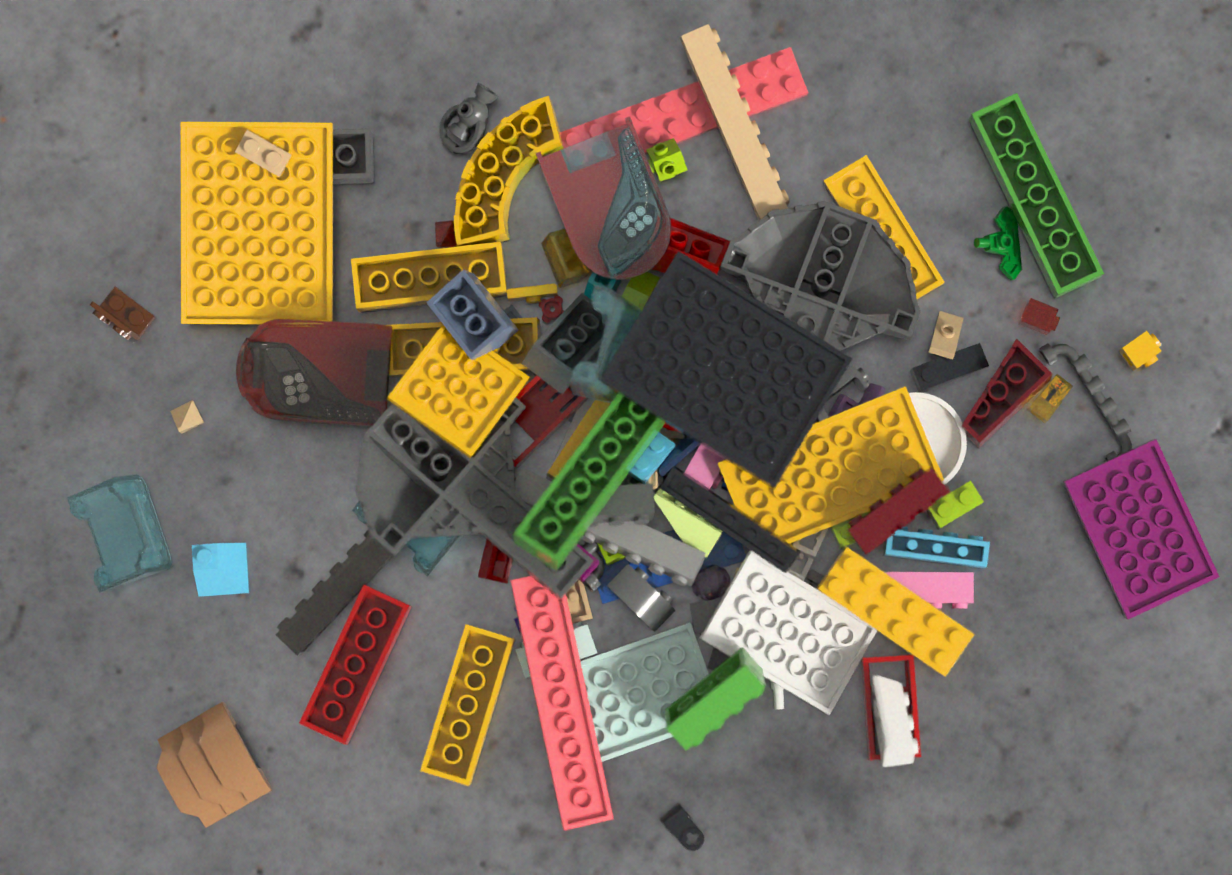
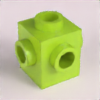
(666, 159)

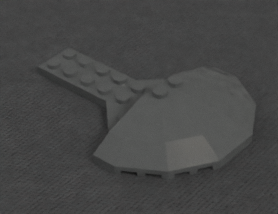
(827, 273)
(427, 488)

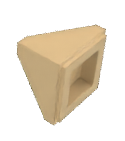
(186, 417)

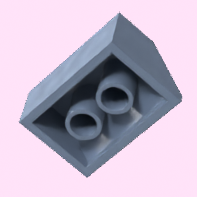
(472, 315)

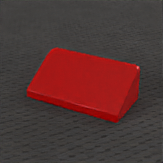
(494, 564)

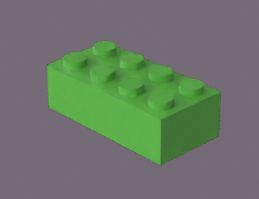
(715, 699)

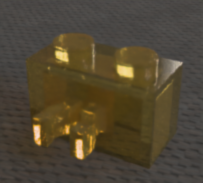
(563, 259)

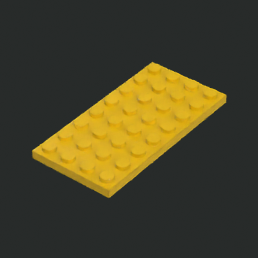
(838, 469)

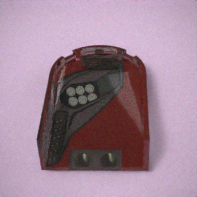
(316, 371)

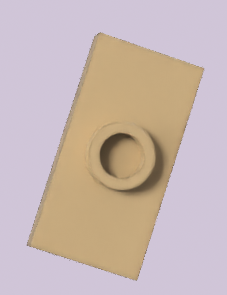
(946, 335)

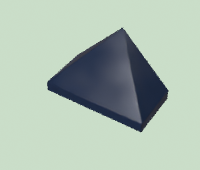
(682, 448)

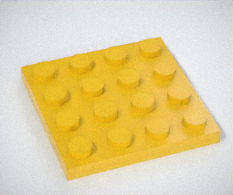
(456, 394)

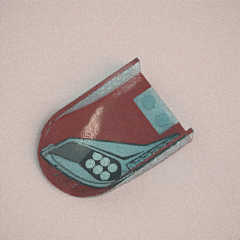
(609, 203)

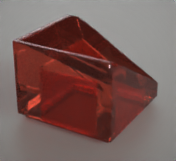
(445, 234)

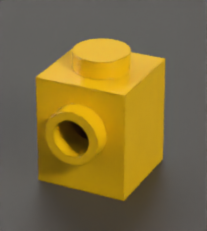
(1141, 351)

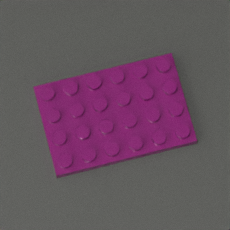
(1141, 529)

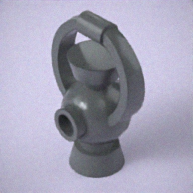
(472, 114)

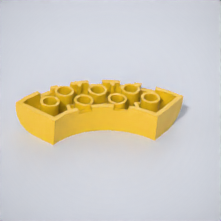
(498, 168)

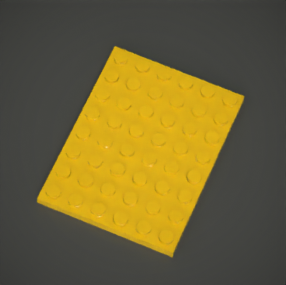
(253, 239)

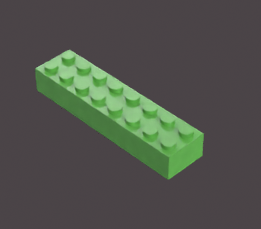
(1035, 195)
(587, 481)

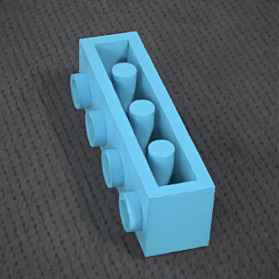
(937, 548)

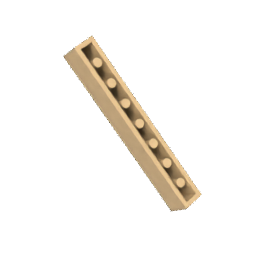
(733, 121)

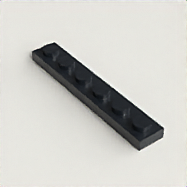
(730, 519)

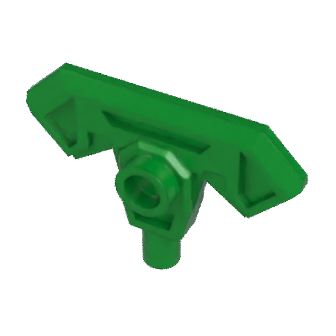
(1004, 243)

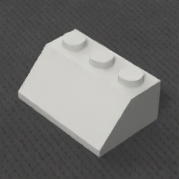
(892, 722)

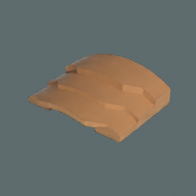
(210, 767)

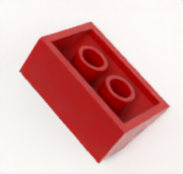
(696, 244)

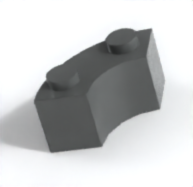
(641, 597)

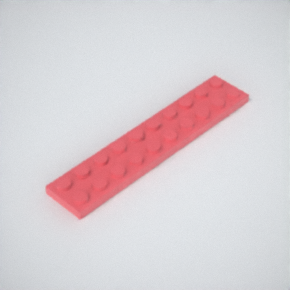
(685, 111)
(562, 704)

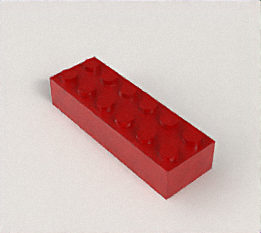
(355, 664)

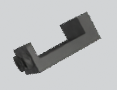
(851, 375)

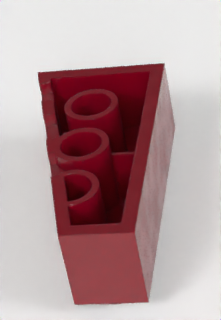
(1009, 389)
(897, 510)

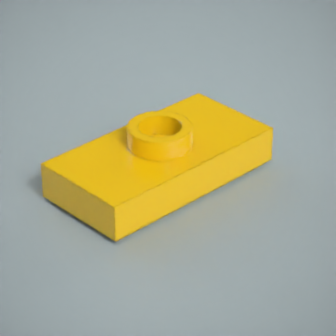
(532, 294)

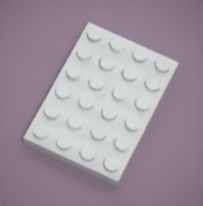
(790, 631)

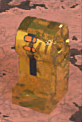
(1050, 398)

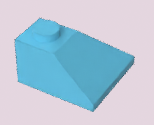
(220, 568)

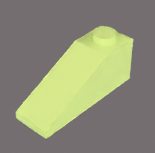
(688, 524)

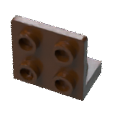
(125, 313)

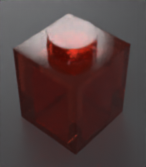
(1039, 317)

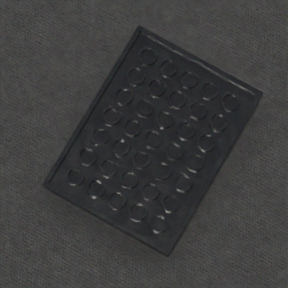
(725, 370)

